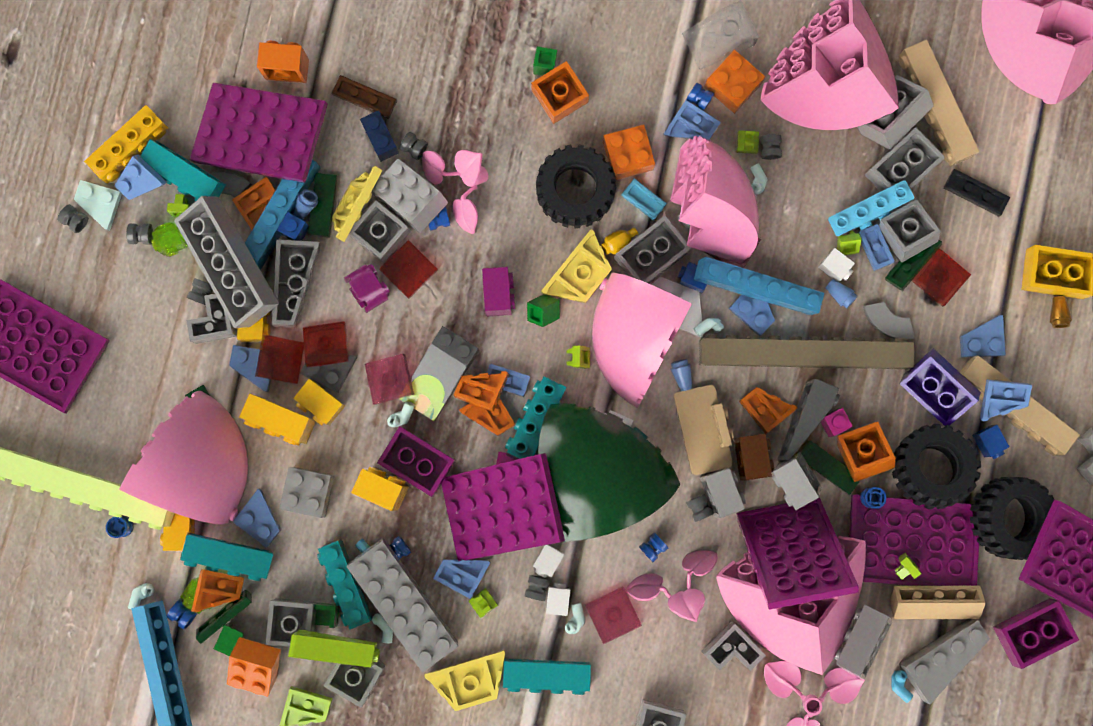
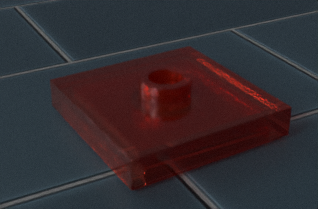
(408, 269)
(941, 277)
(325, 344)
(279, 359)

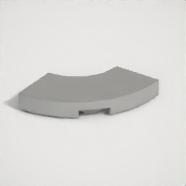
(887, 322)

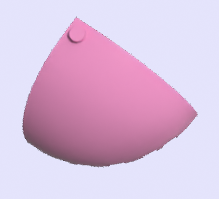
(1041, 44)
(833, 72)
(715, 201)
(634, 332)
(193, 463)
(798, 633)

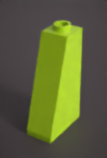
(333, 649)

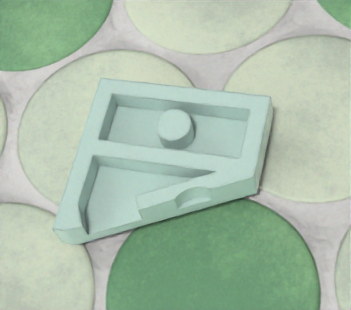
(98, 202)

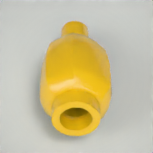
(618, 240)

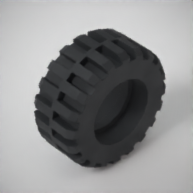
(579, 159)
(958, 452)
(990, 510)

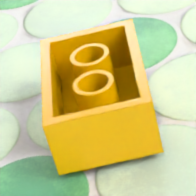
(1058, 272)
(277, 420)
(379, 489)

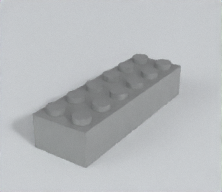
(226, 262)
(402, 604)

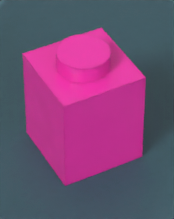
(836, 422)

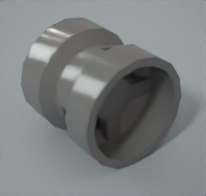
(413, 145)
(771, 146)
(72, 218)
(139, 233)
(199, 290)
(700, 507)
(537, 588)

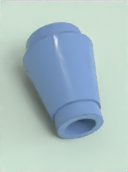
(305, 203)
(842, 294)
(682, 373)

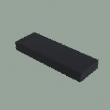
(976, 192)

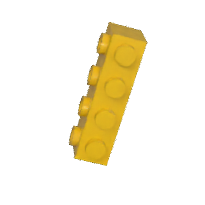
(126, 142)

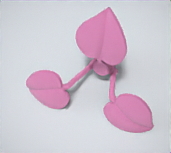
(472, 173)
(683, 603)
(783, 677)

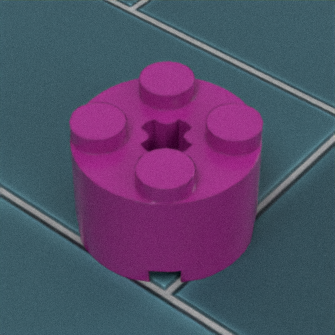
(367, 288)

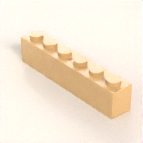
(945, 115)
(1035, 419)

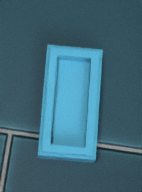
(644, 199)

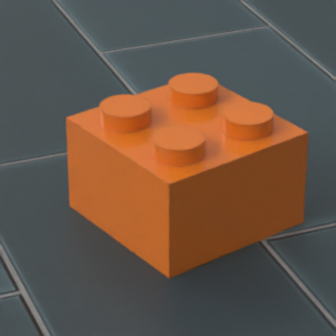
(282, 62)
(734, 81)
(560, 92)
(629, 152)
(866, 451)
(253, 666)

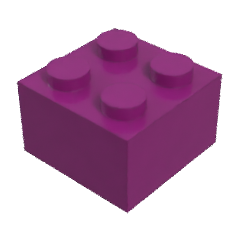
(496, 289)

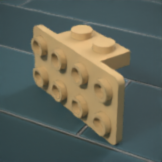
(704, 429)

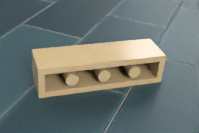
(937, 602)

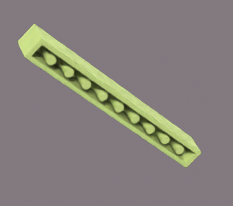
(79, 488)

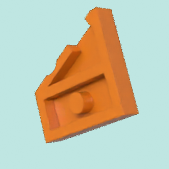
(254, 201)
(481, 389)
(766, 409)
(494, 421)
(215, 589)

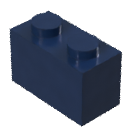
(379, 136)

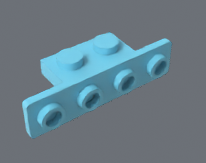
(870, 209)

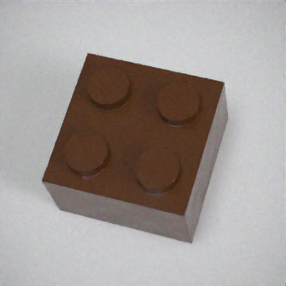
(753, 457)

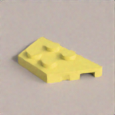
(352, 202)
(580, 272)
(469, 681)

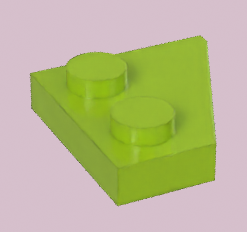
(305, 707)

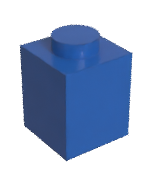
(293, 227)
(687, 278)
(991, 441)

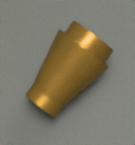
(1060, 313)

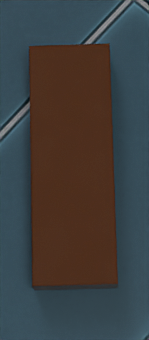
(364, 96)

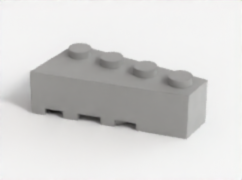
(292, 276)
(943, 659)

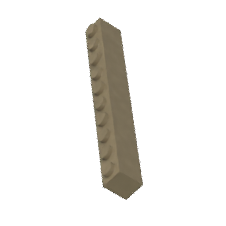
(806, 353)

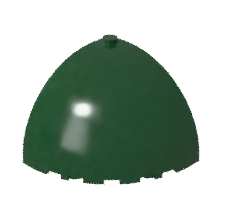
(602, 471)

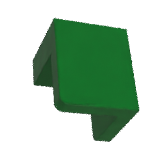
(544, 60)
(543, 310)
(327, 614)
(227, 639)

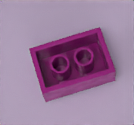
(416, 461)
(1035, 633)

